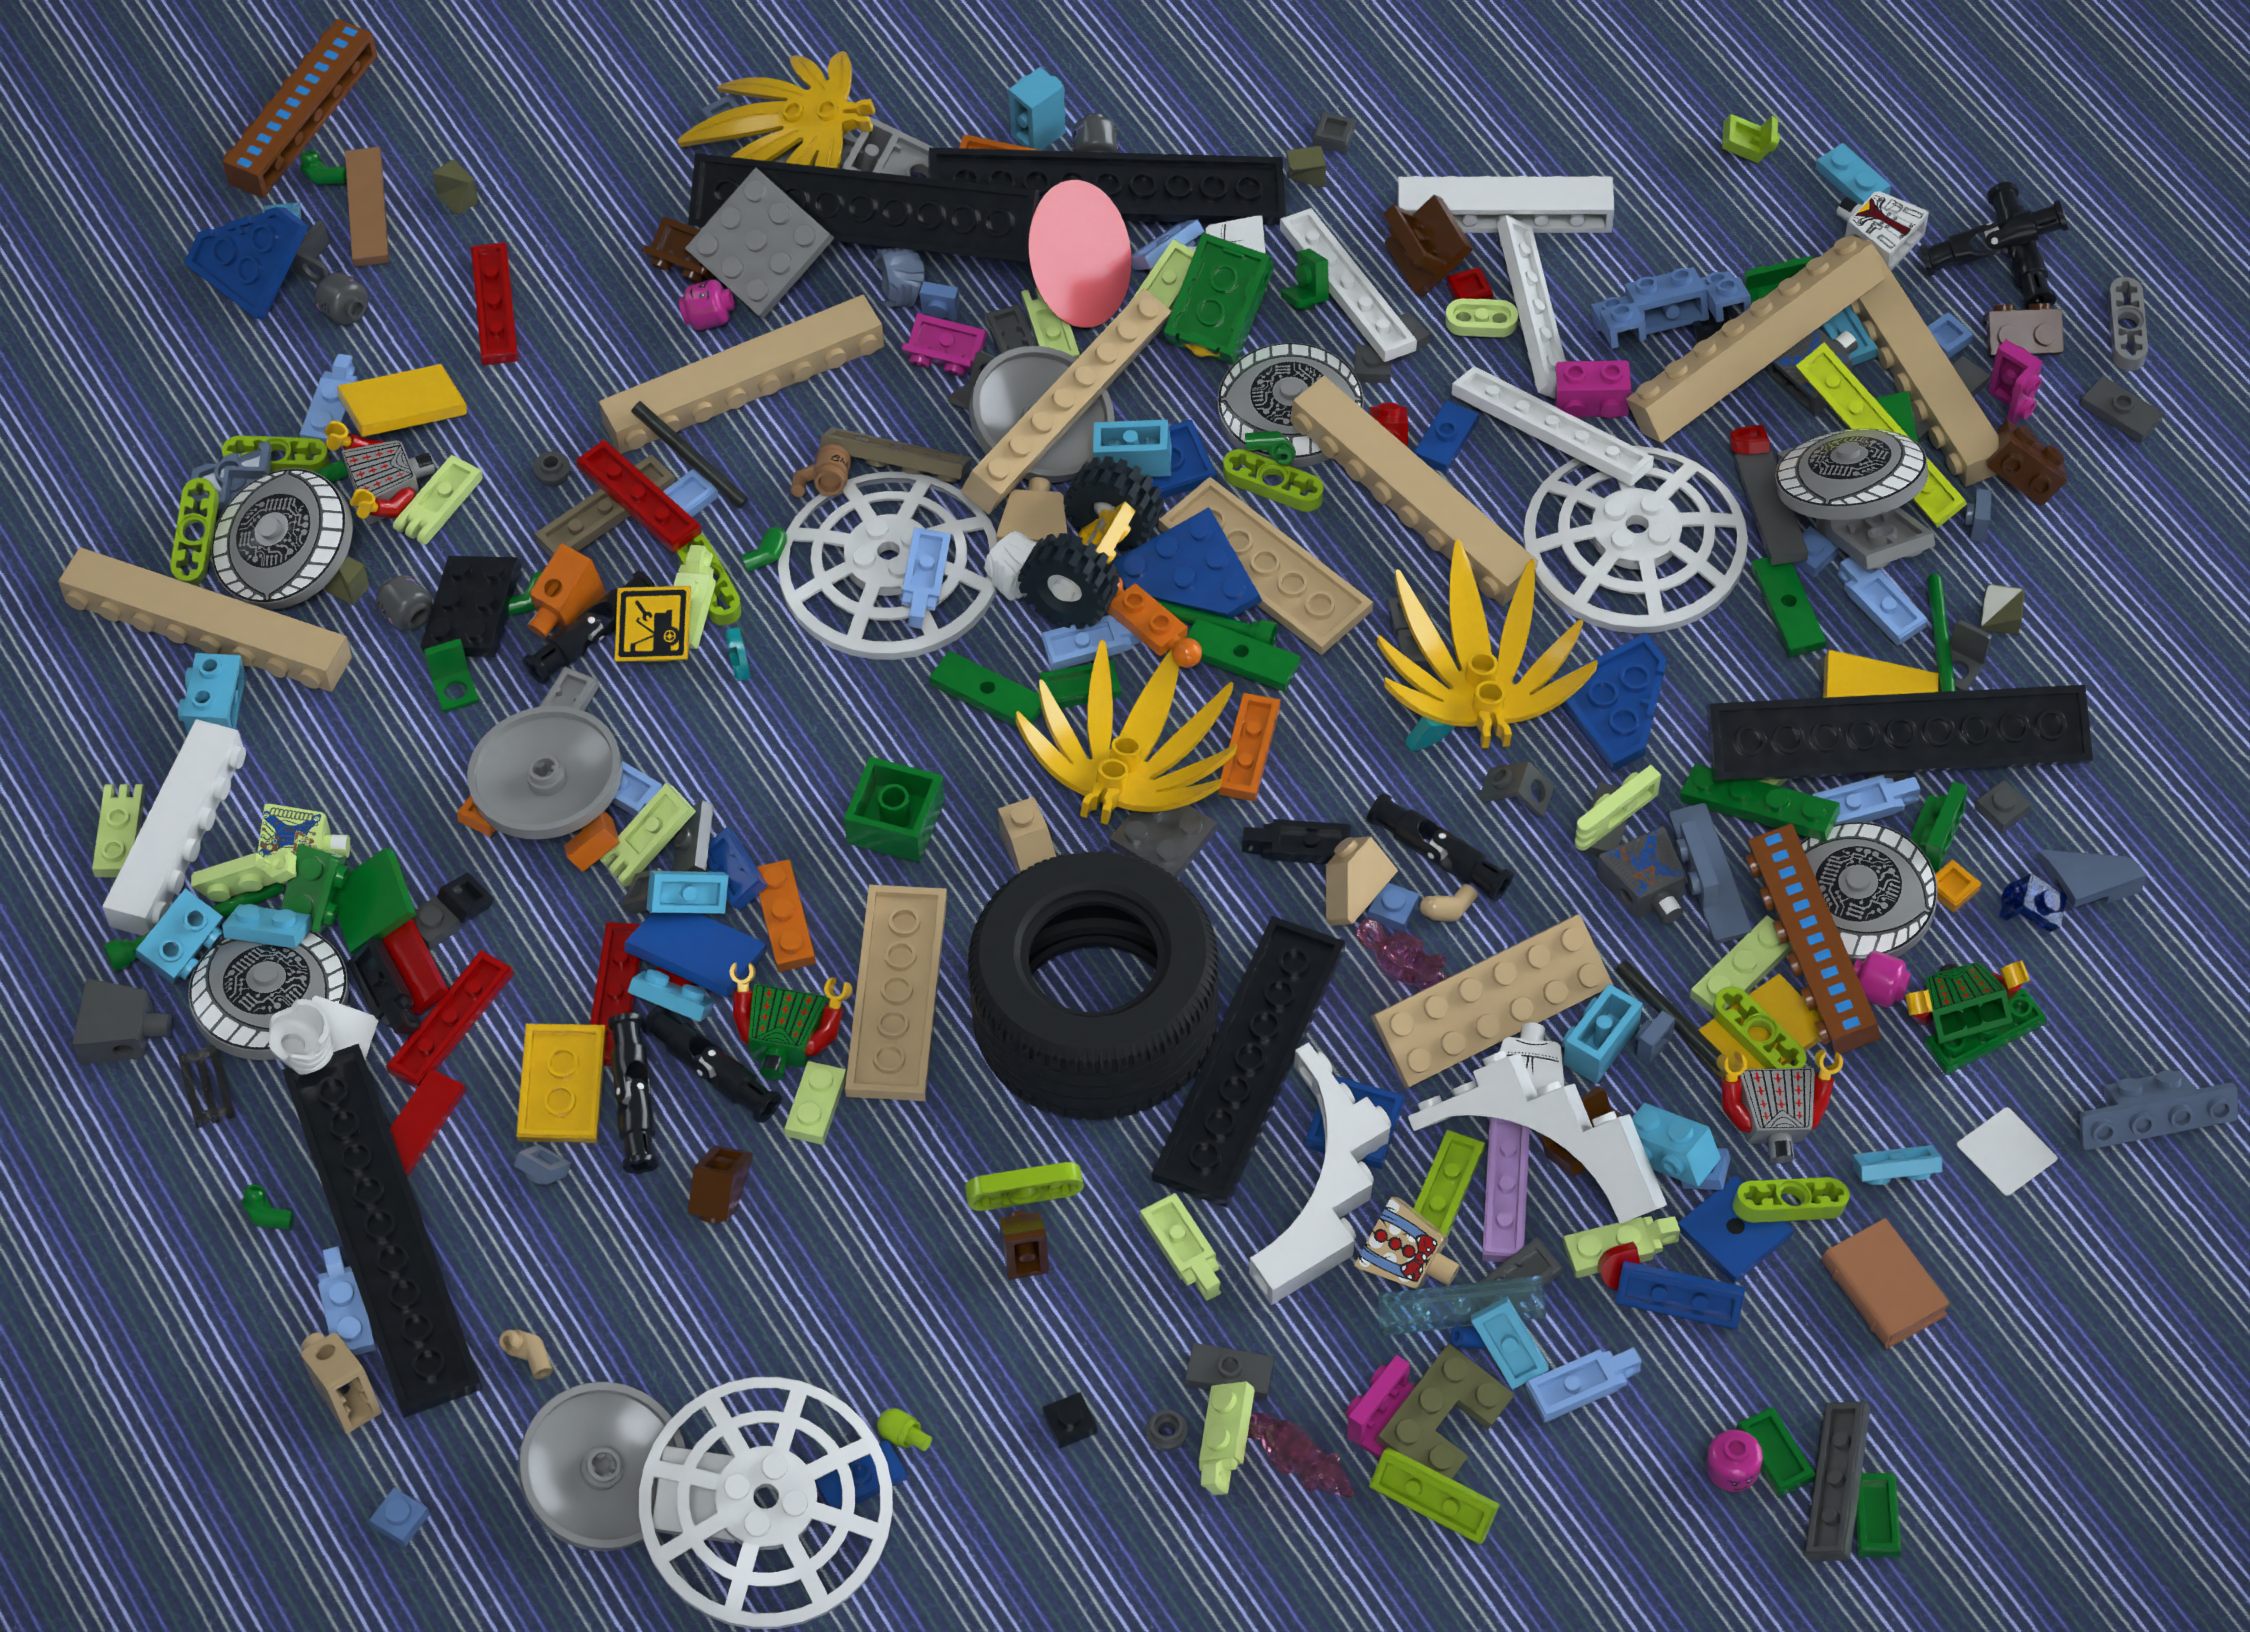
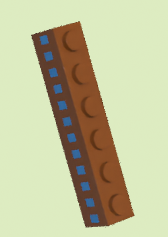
(299, 108)
(1813, 939)

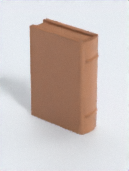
(1886, 1283)

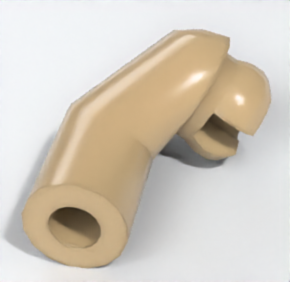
(1447, 907)
(529, 1348)

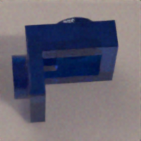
(2034, 901)

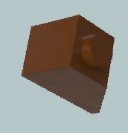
(718, 1183)
(1024, 1244)

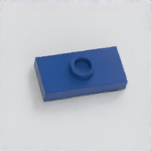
(1446, 436)
(729, 856)
(864, 1478)

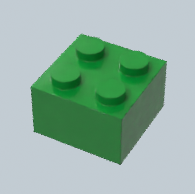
(894, 809)

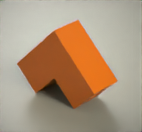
(592, 842)

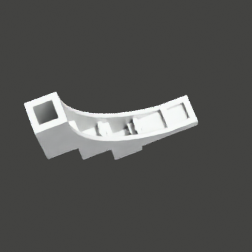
(1607, 1151)
(1318, 1236)

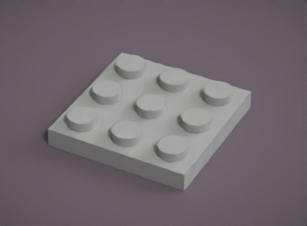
(759, 243)

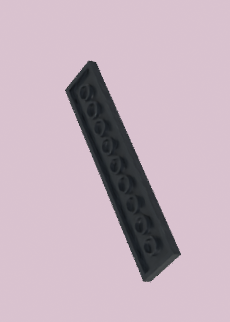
(1139, 184)
(883, 206)
(1899, 733)
(383, 1233)

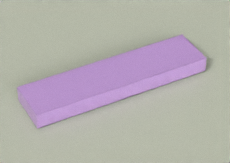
(1505, 1190)

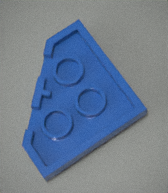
(249, 257)
(1191, 568)
(1620, 701)

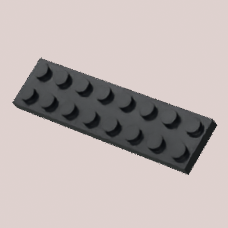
(1248, 1062)

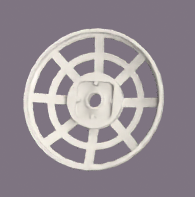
(1637, 550)
(880, 575)
(770, 1527)

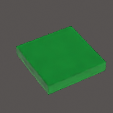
(373, 900)

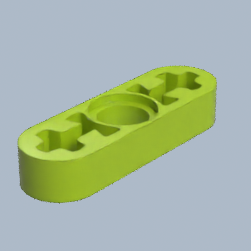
(303, 446)
(1279, 493)
(208, 506)
(723, 586)
(1731, 1020)
(1024, 1186)
(1805, 1189)

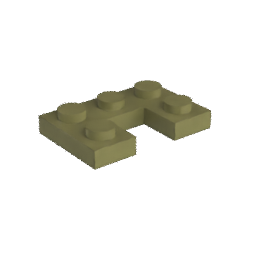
(1448, 1382)

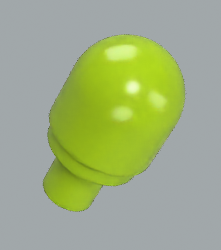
(902, 1429)

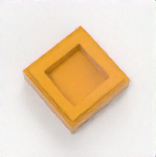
(1955, 886)

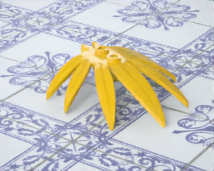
(812, 116)
(1483, 687)
(1121, 774)

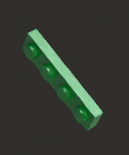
(1762, 803)

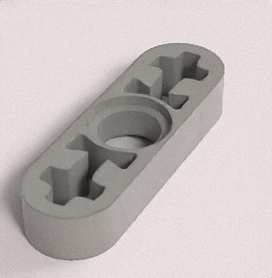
(2119, 335)

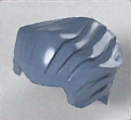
(901, 275)

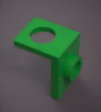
(449, 667)

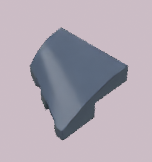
(233, 474)
(2093, 876)

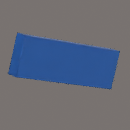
(1680, 1295)

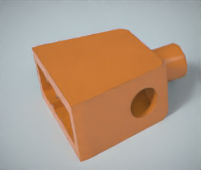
(564, 591)

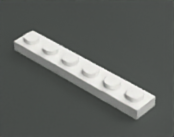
(1351, 287)
(1532, 302)
(1553, 426)

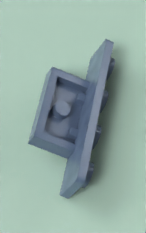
(1709, 873)
(2156, 1108)

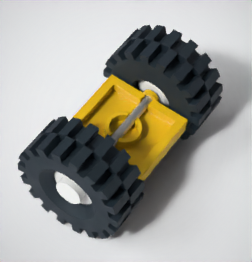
(1074, 576)

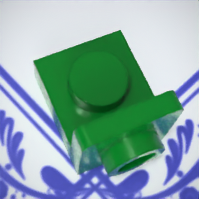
(1311, 279)

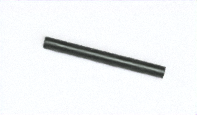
(689, 454)
(1659, 1003)

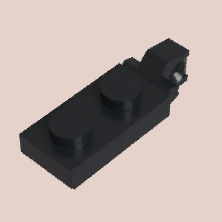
(1295, 840)
(383, 987)

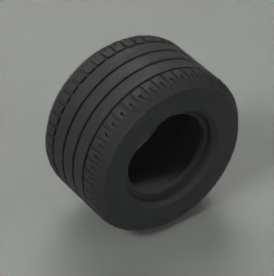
(1104, 1059)

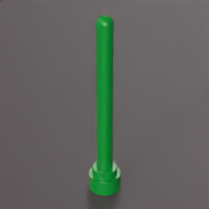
(1263, 631)
(1941, 633)
(123, 952)

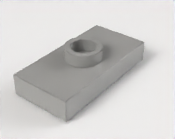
(571, 690)

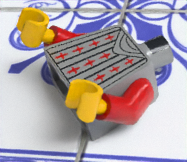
(378, 472)
(1776, 1103)

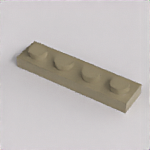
(909, 457)
(596, 514)

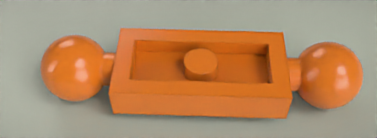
(1154, 625)

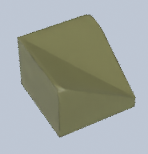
(1306, 165)
(455, 187)
(349, 581)
(2002, 609)

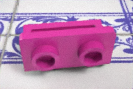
(944, 344)
(2015, 380)
(1593, 388)
(1372, 1412)

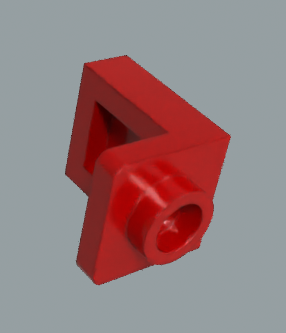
(1393, 418)

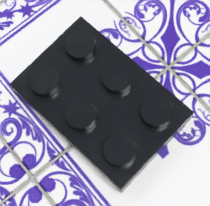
(472, 603)

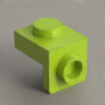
(1749, 138)

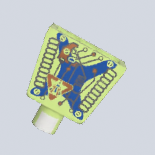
(289, 826)

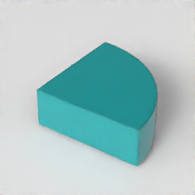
(737, 654)
(1426, 734)

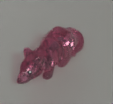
(1402, 956)
(1293, 1450)

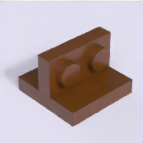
(1426, 243)

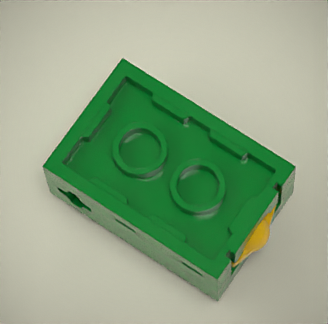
(1219, 299)

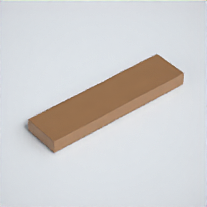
(367, 206)

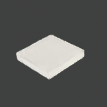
(701, 1500)

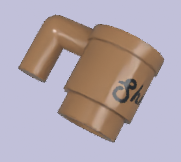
(828, 472)

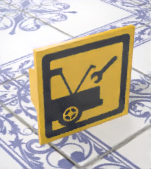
(652, 624)

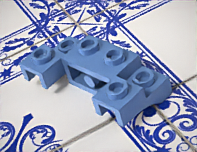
(1668, 303)

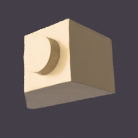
(1025, 834)
(1355, 878)

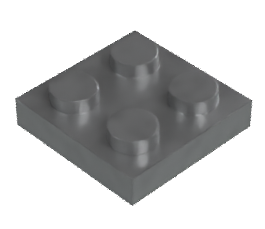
(1164, 837)

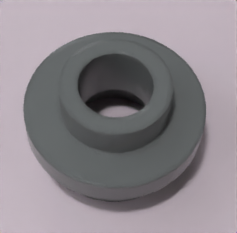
(552, 476)
(1162, 1420)

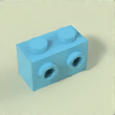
(1037, 109)
(1138, 442)
(213, 690)
(180, 937)
(1601, 1033)
(1676, 1144)

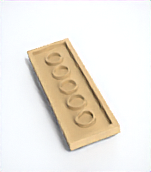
(1289, 579)
(896, 993)
(1491, 1000)

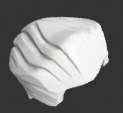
(1005, 562)
(301, 1037)

